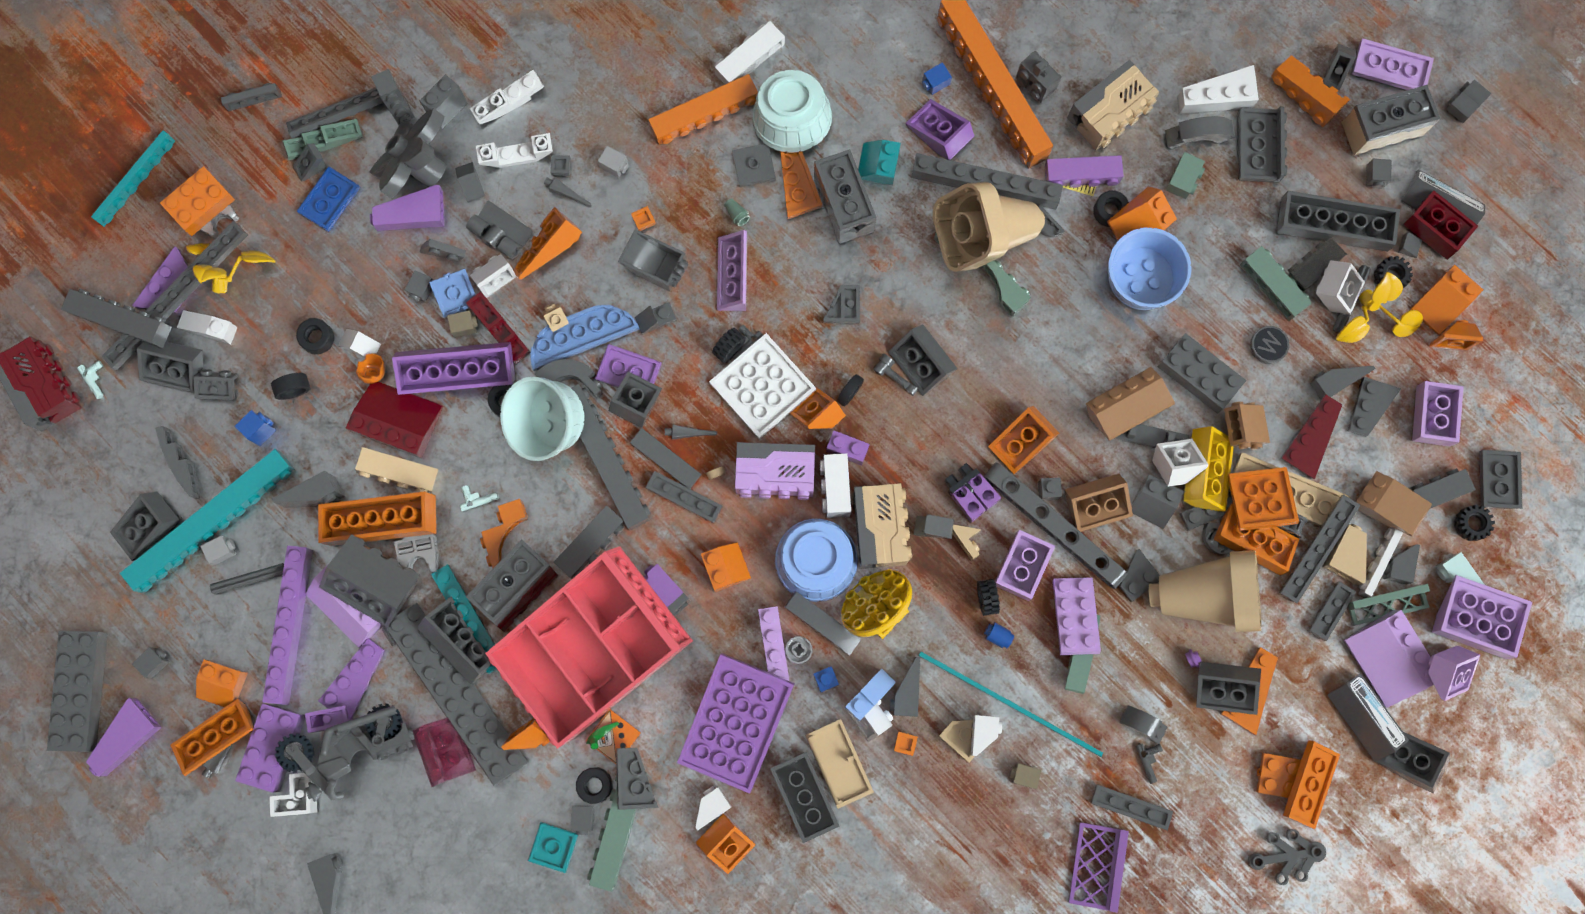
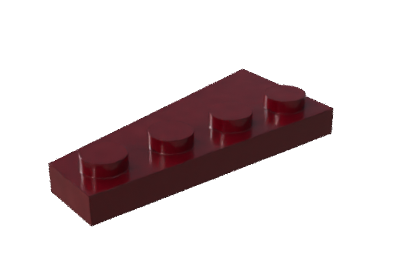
(1312, 440)

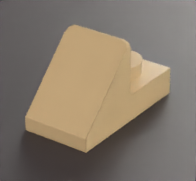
(963, 535)

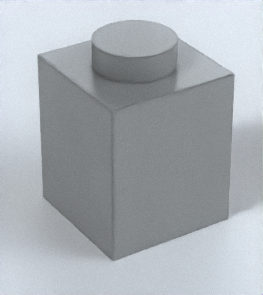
(613, 162)
(218, 550)

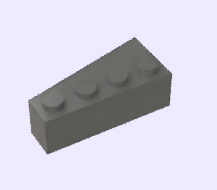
(455, 640)

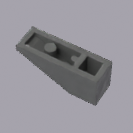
(1338, 379)
(907, 695)
(326, 880)

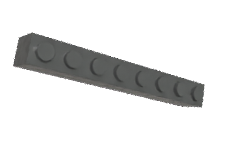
(1009, 185)
(610, 465)

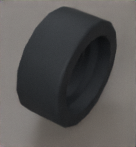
(290, 386)

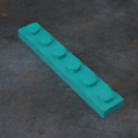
(133, 178)
(450, 586)

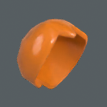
(371, 369)

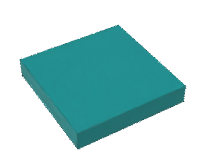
(553, 847)

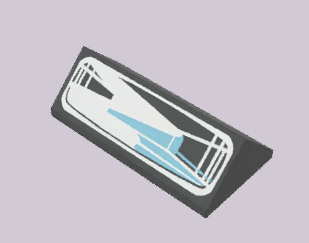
(1424, 184)
(1368, 718)

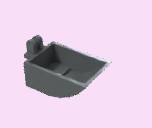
(654, 260)

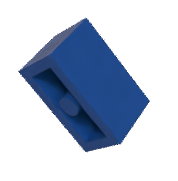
(256, 427)

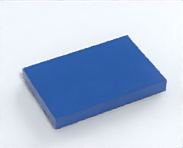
(328, 199)

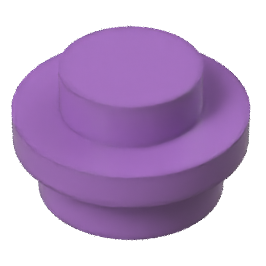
(1193, 658)

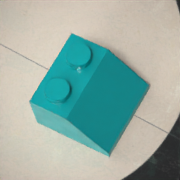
(879, 161)

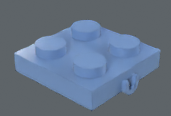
(453, 292)

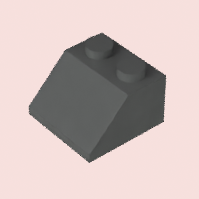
(634, 399)
(1156, 501)

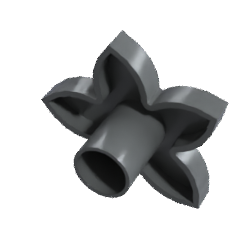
(410, 154)

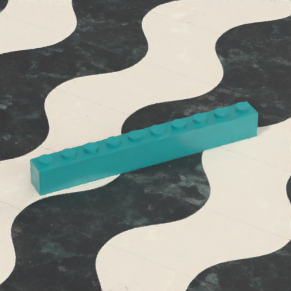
(207, 521)

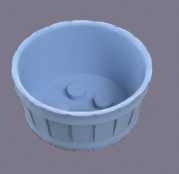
(1148, 269)
(816, 559)

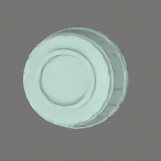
(791, 112)
(541, 417)

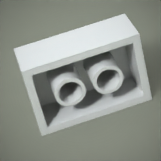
(835, 485)

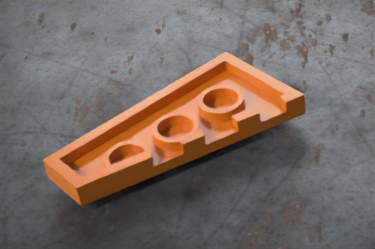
(799, 186)
(1267, 663)

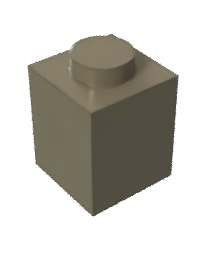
(462, 323)
(1025, 775)

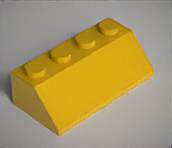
(1211, 486)

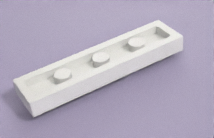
(1378, 566)

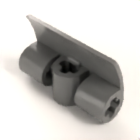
(499, 230)

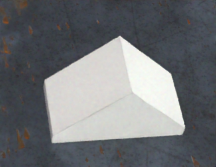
(358, 343)

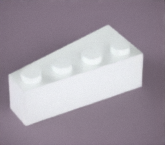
(1221, 93)

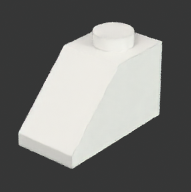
(984, 732)
(711, 806)

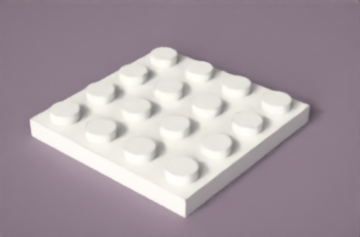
(762, 386)

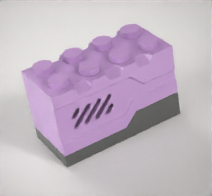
(775, 470)

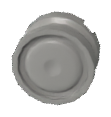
(798, 650)

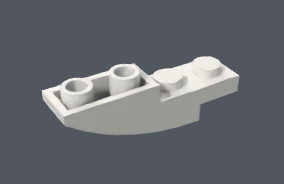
(506, 100)

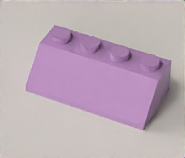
(349, 620)

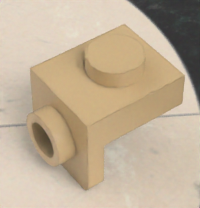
(555, 316)

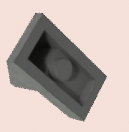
(309, 163)
(655, 318)
(934, 526)

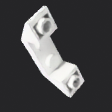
(516, 154)

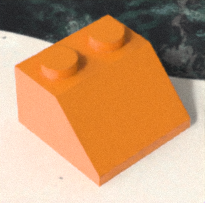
(725, 566)
(219, 683)
(725, 843)

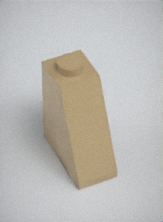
(1349, 555)

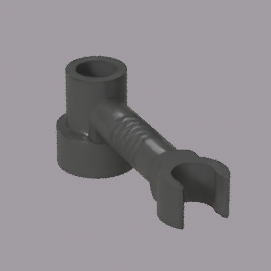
(885, 365)

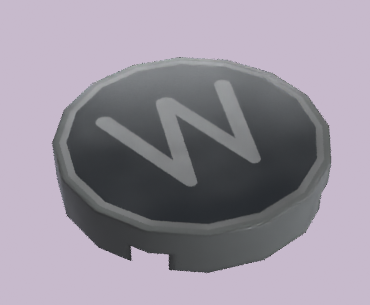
(1269, 344)

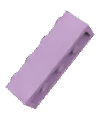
(773, 642)

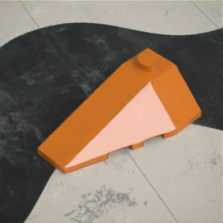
(555, 237)

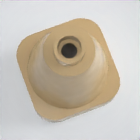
(980, 225)
(1213, 592)

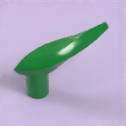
(600, 733)

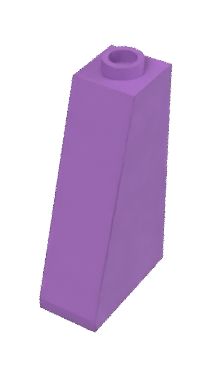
(411, 211)
(123, 737)

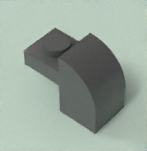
(1143, 724)

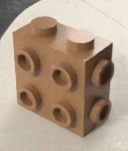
(1246, 425)

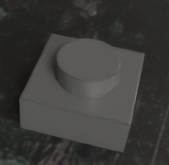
(560, 165)

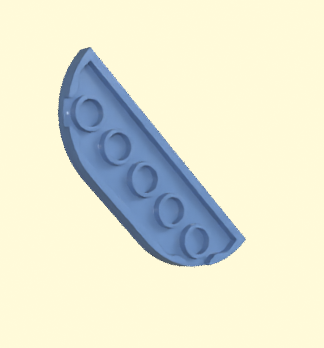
(583, 332)

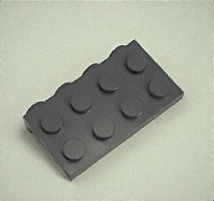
(1262, 144)

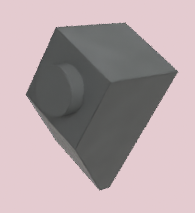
(1339, 66)
(1403, 566)

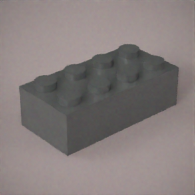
(1201, 373)
(804, 797)

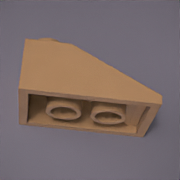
(1393, 504)

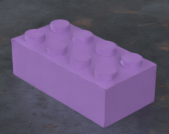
(259, 764)

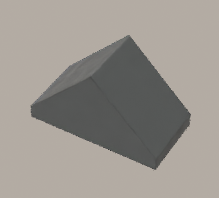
(469, 182)

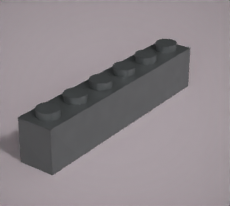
(116, 318)

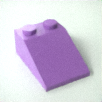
(941, 129)

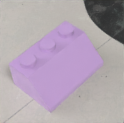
(1452, 671)

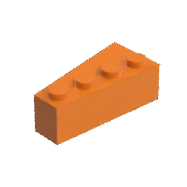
(1309, 91)

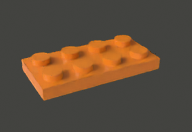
(1311, 784)

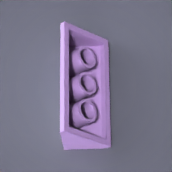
(732, 272)

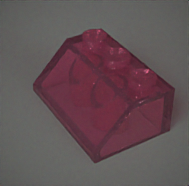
(442, 752)

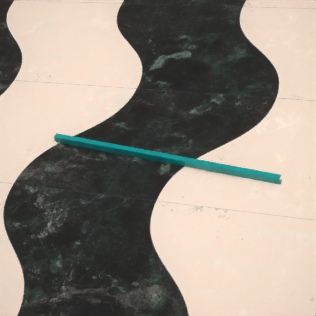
(1011, 704)

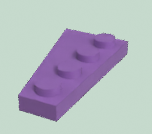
(353, 679)

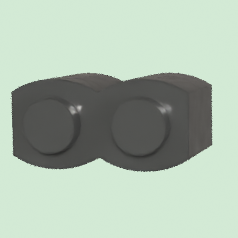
(1468, 101)

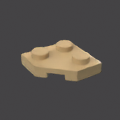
(959, 737)

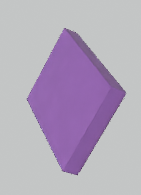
(619, 361)

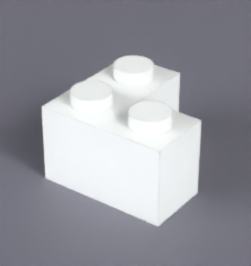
(297, 801)

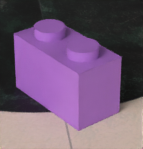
(843, 444)

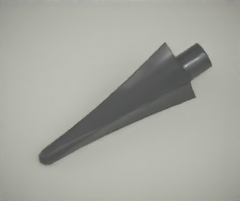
(558, 187)
(683, 432)
(214, 764)

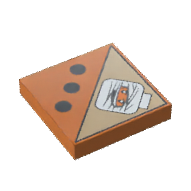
(619, 737)

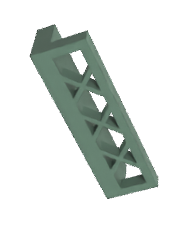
(1380, 599)

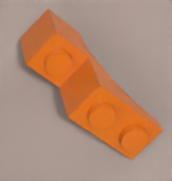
(493, 539)

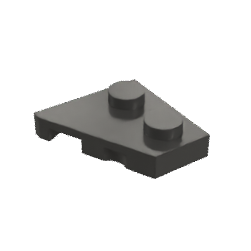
(441, 249)
(845, 306)
(1139, 576)

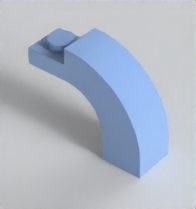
(870, 695)

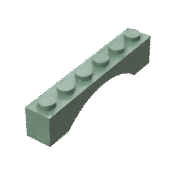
(1010, 294)

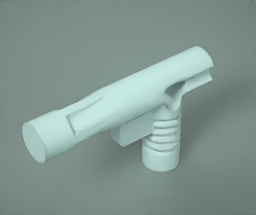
(91, 377)
(475, 498)

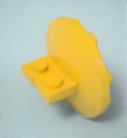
(878, 604)

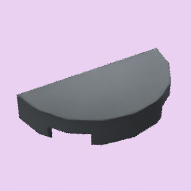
(1051, 227)

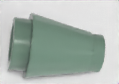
(737, 212)

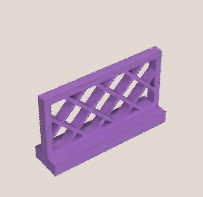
(1115, 874)

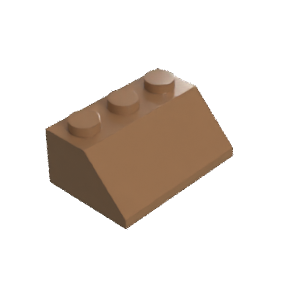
(1099, 502)

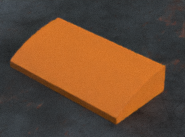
(1272, 545)
(212, 736)

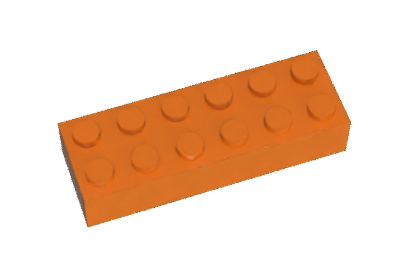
(377, 518)

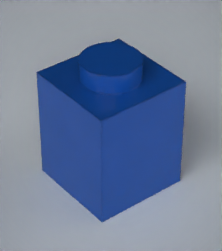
(936, 79)
(826, 679)

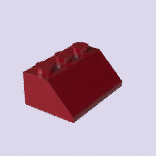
(1440, 225)

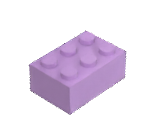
(1437, 413)
(1024, 565)

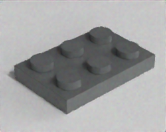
(1501, 479)

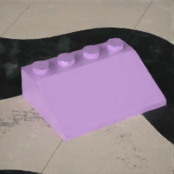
(1483, 618)
(1391, 658)

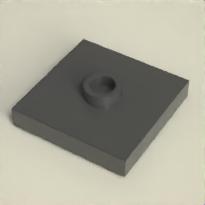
(753, 165)

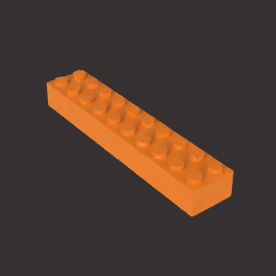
(994, 81)

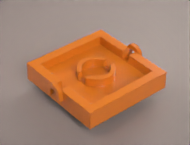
(1277, 774)

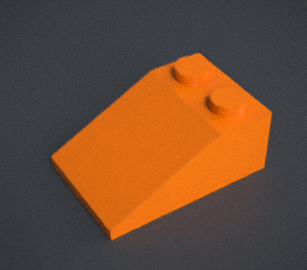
(1146, 210)
(1447, 299)
(1023, 439)

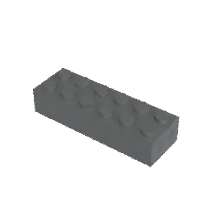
(1338, 219)
(77, 691)

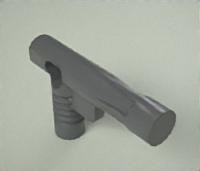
(748, 334)
(1148, 759)

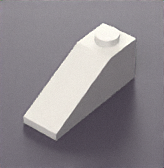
(207, 326)

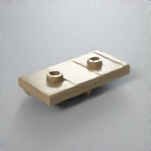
(839, 763)

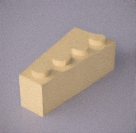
(395, 470)

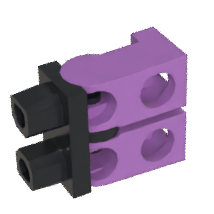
(972, 492)

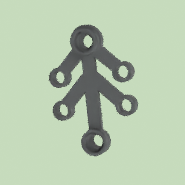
(1291, 856)

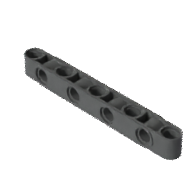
(1055, 525)

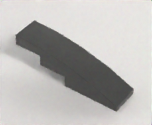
(180, 467)
(822, 623)

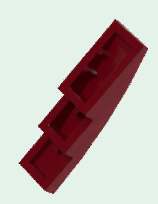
(497, 325)

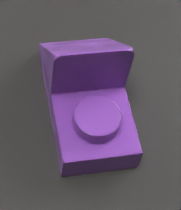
(322, 719)

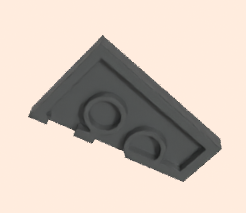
(1370, 405)
(632, 783)

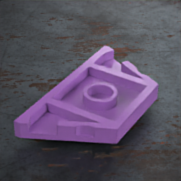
(167, 273)

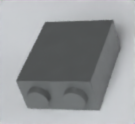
(445, 98)

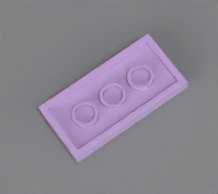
(1391, 65)
(1076, 616)

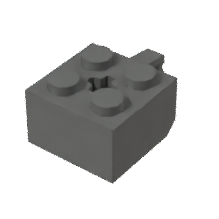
(1037, 77)

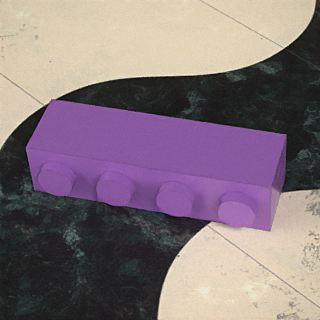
(1085, 171)

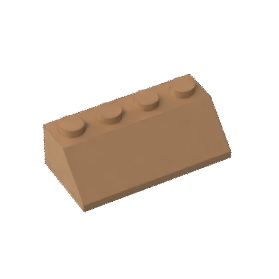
(1129, 403)

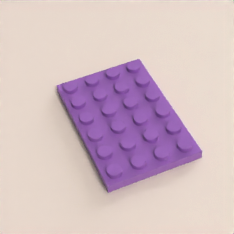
(735, 723)

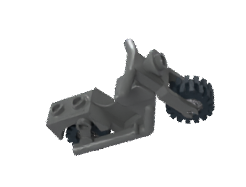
(340, 745)

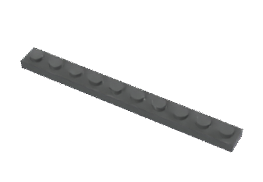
(178, 291)

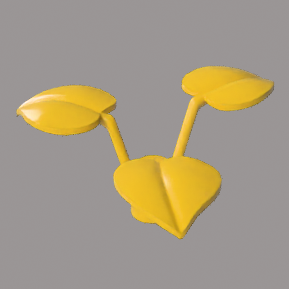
(218, 275)
(1386, 290)

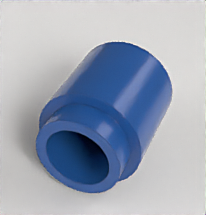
(998, 635)

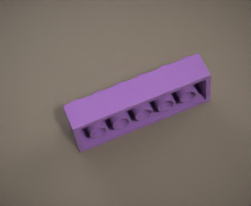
(453, 368)

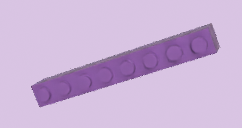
(287, 625)

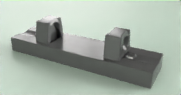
(1150, 436)

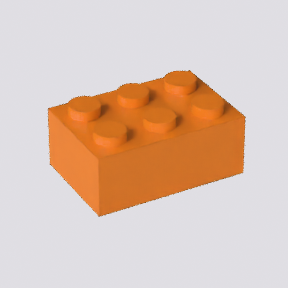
(197, 201)

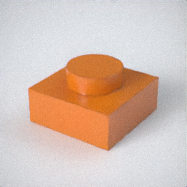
(643, 218)
(905, 743)

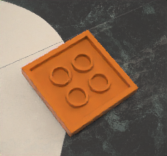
(1263, 498)

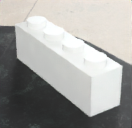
(750, 54)

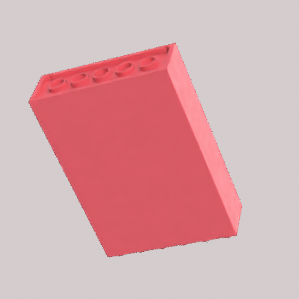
(588, 646)

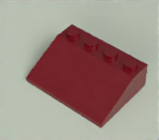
(395, 419)

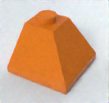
(1458, 336)
(818, 411)
(526, 737)

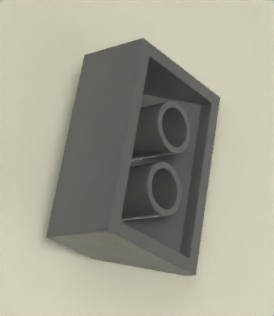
(922, 359)
(170, 365)
(1228, 688)

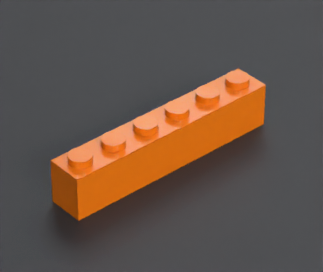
(703, 109)

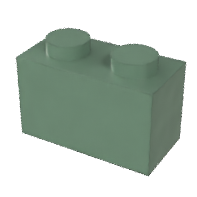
(1185, 175)

